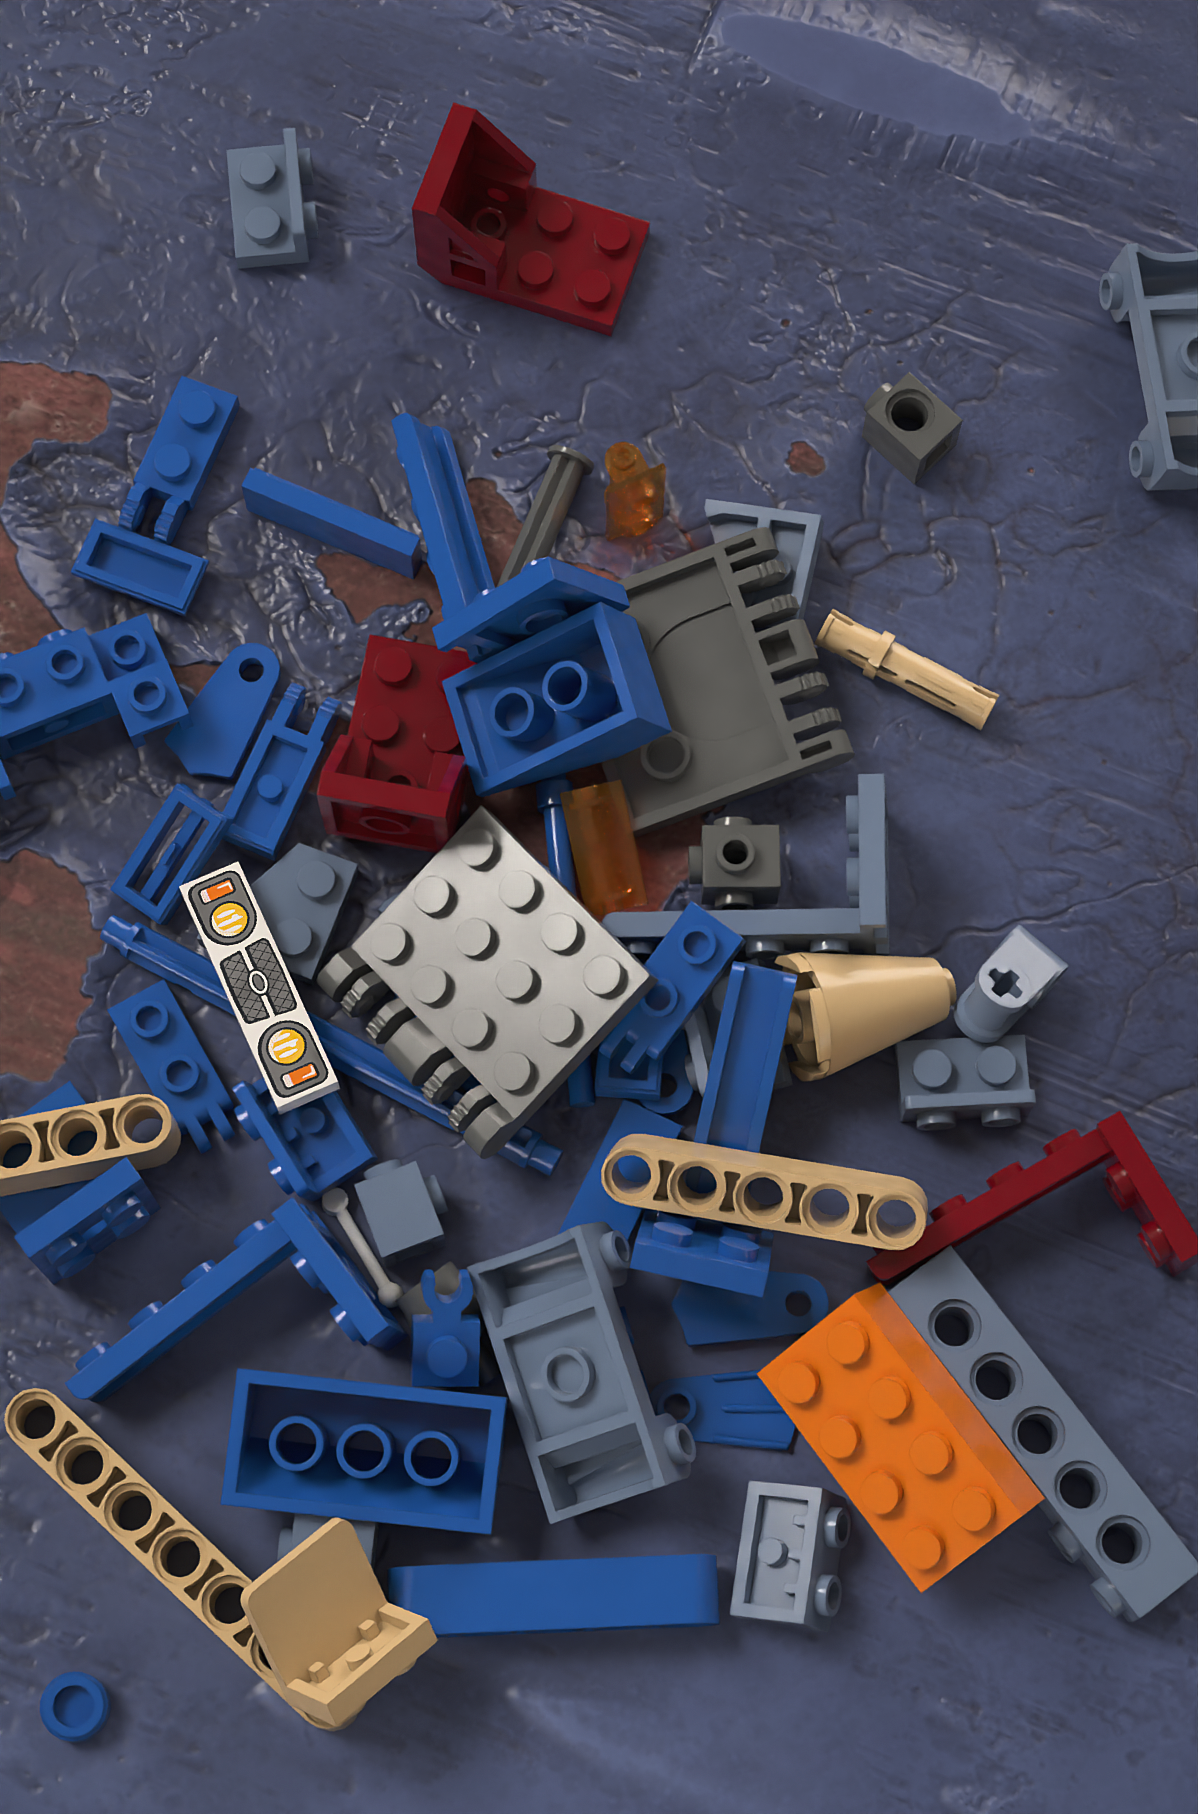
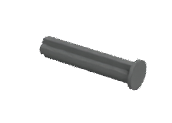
(548, 508)

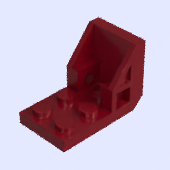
(504, 238)
(402, 763)

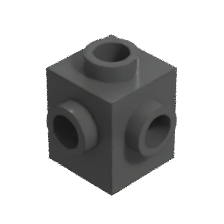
(736, 864)

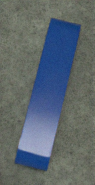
(560, 1595)

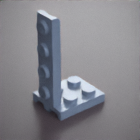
(818, 930)

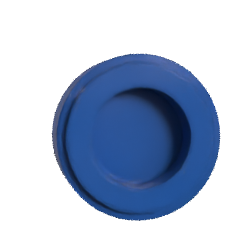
(75, 1706)

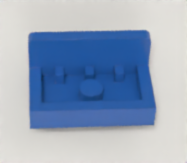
(311, 1144)

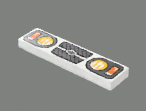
(259, 988)

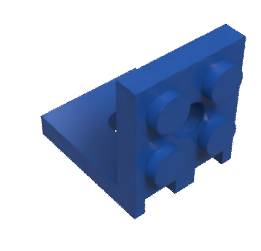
(70, 1222)

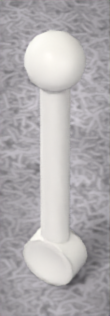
(335, 1204)

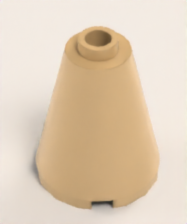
(859, 1005)

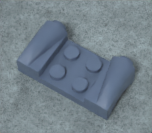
(1162, 305)
(577, 1372)

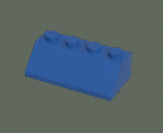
(364, 1451)

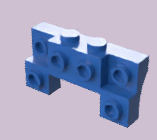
(84, 680)

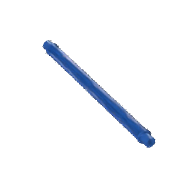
(342, 1049)

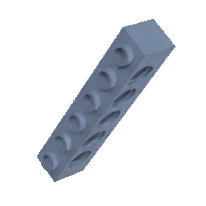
(1159, 1556)

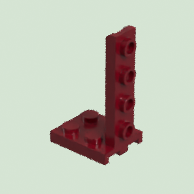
(1129, 1180)

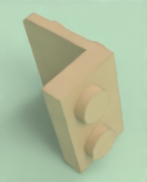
(331, 1626)

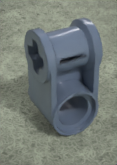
(1007, 986)

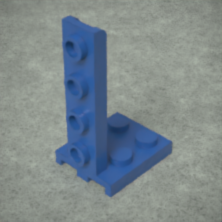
(473, 610)
(733, 1118)
(214, 1286)

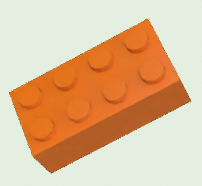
(900, 1435)

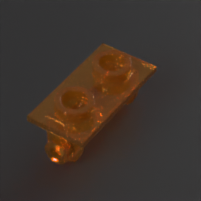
(634, 494)
(604, 848)

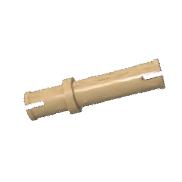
(897, 664)

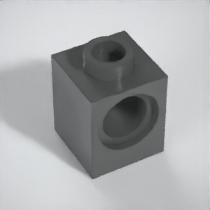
(916, 450)

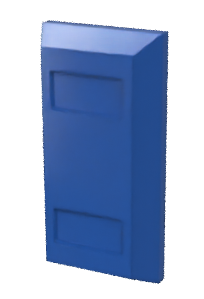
(140, 567)

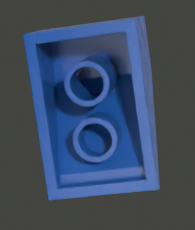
(557, 701)

